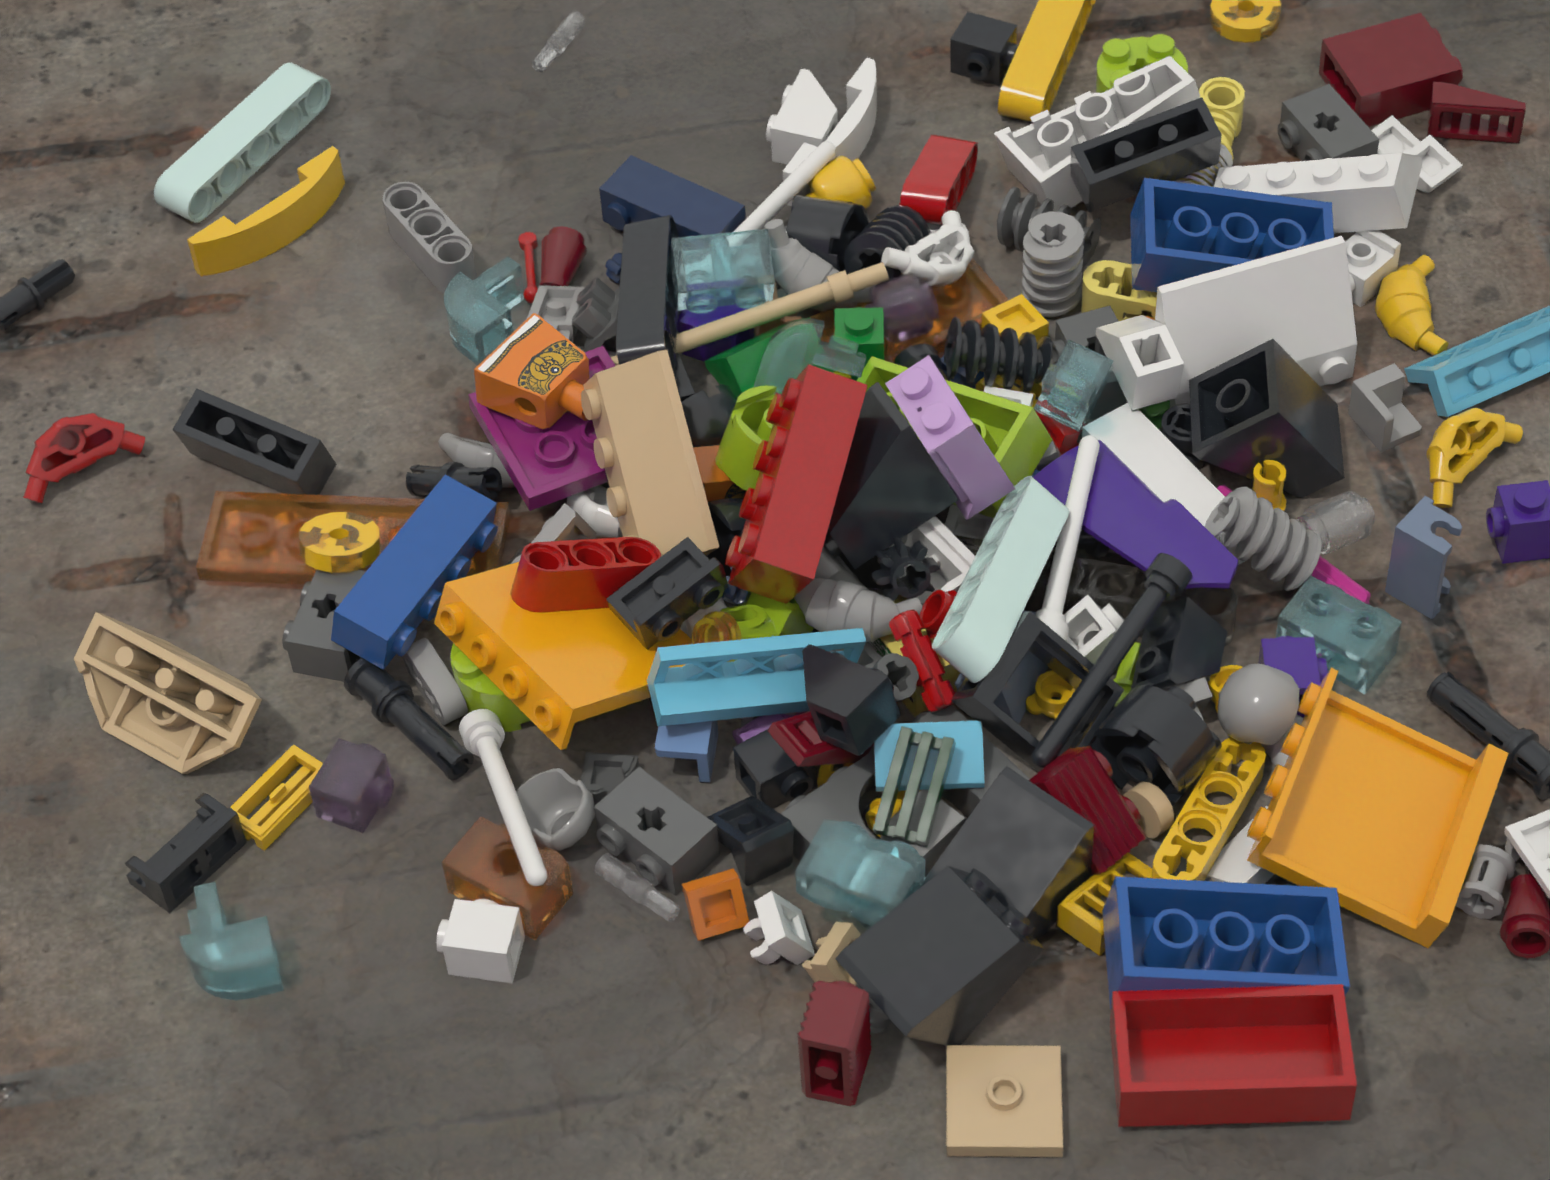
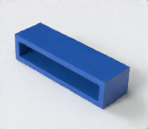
(410, 573)

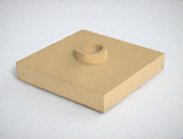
(1004, 1101)

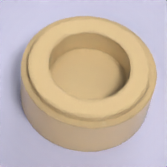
(1154, 808)

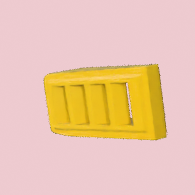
(1073, 910)

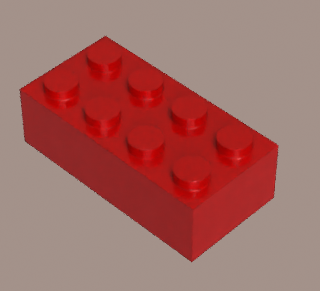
(795, 484)
(1232, 1055)

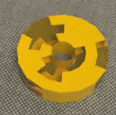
(1245, 19)
(339, 542)

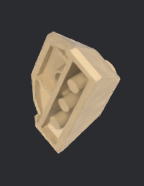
(162, 696)

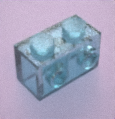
(722, 270)
(1346, 631)

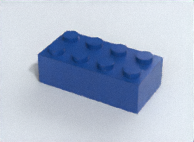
(1201, 229)
(1221, 935)

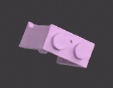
(950, 437)

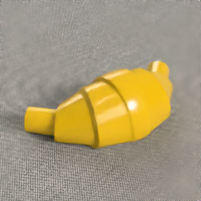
(1406, 307)
(1462, 445)

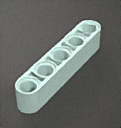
(242, 142)
(1000, 580)

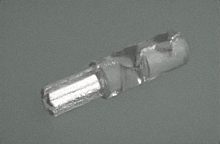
(559, 41)
(635, 887)

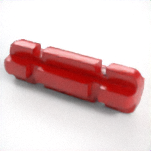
(907, 628)

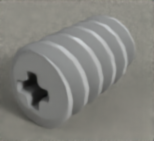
(1053, 263)
(1268, 535)

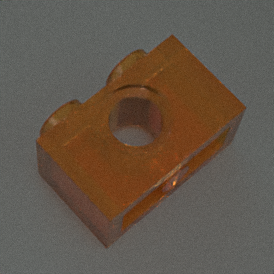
(478, 869)

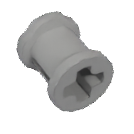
(1486, 882)

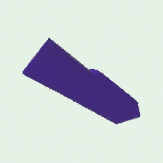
(1138, 523)

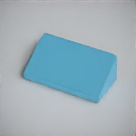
(966, 763)

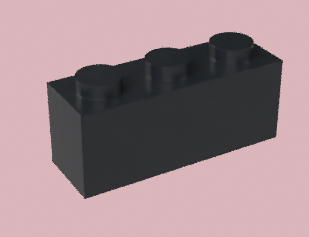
(1153, 148)
(254, 445)

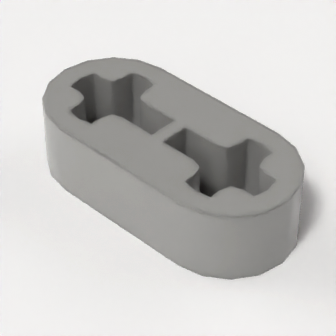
(435, 682)

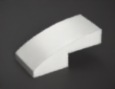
(1437, 162)

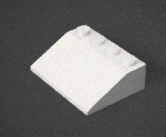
(1289, 297)

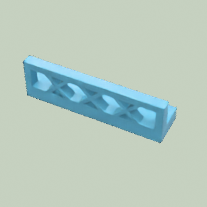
(1486, 364)
(749, 687)

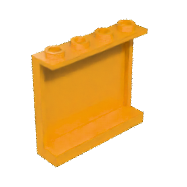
(547, 663)
(1374, 813)

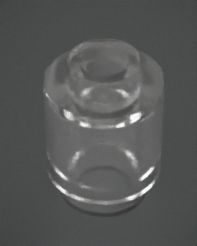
(1339, 520)

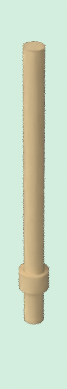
(837, 288)

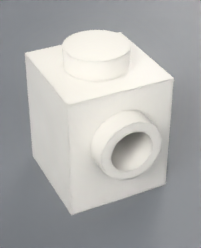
(481, 940)

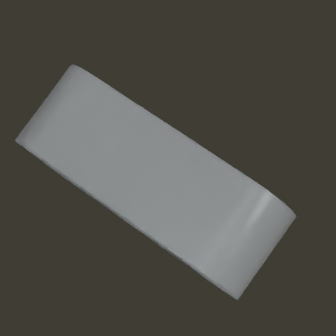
(427, 234)

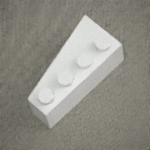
(1042, 151)

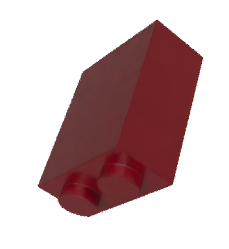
(1388, 67)

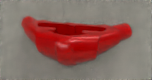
(72, 446)

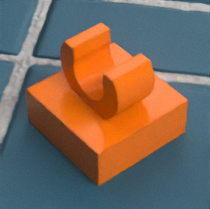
(715, 904)

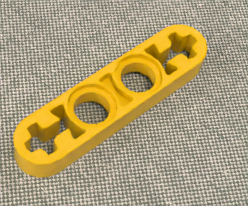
(1214, 818)

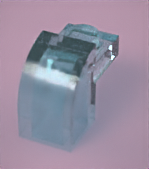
(481, 308)
(800, 345)
(1074, 385)
(230, 959)

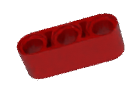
(940, 177)
(578, 572)

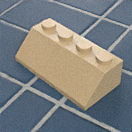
(648, 454)

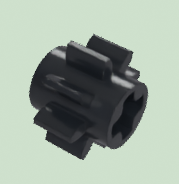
(917, 574)

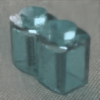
(858, 873)

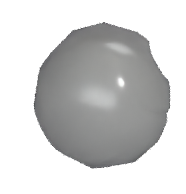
(1258, 704)
(556, 808)

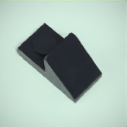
(757, 838)

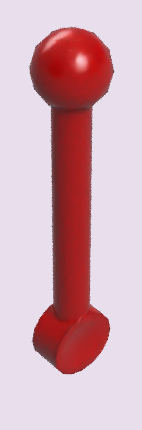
(528, 243)

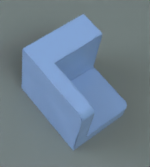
(690, 742)

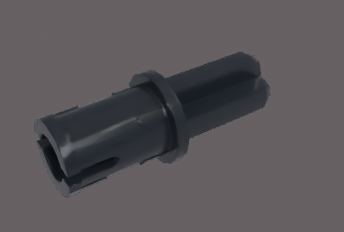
(34, 291)

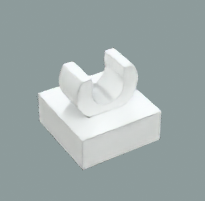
(783, 931)

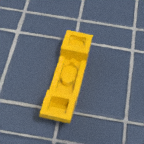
(230, 246)

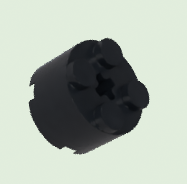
(826, 226)
(1156, 740)

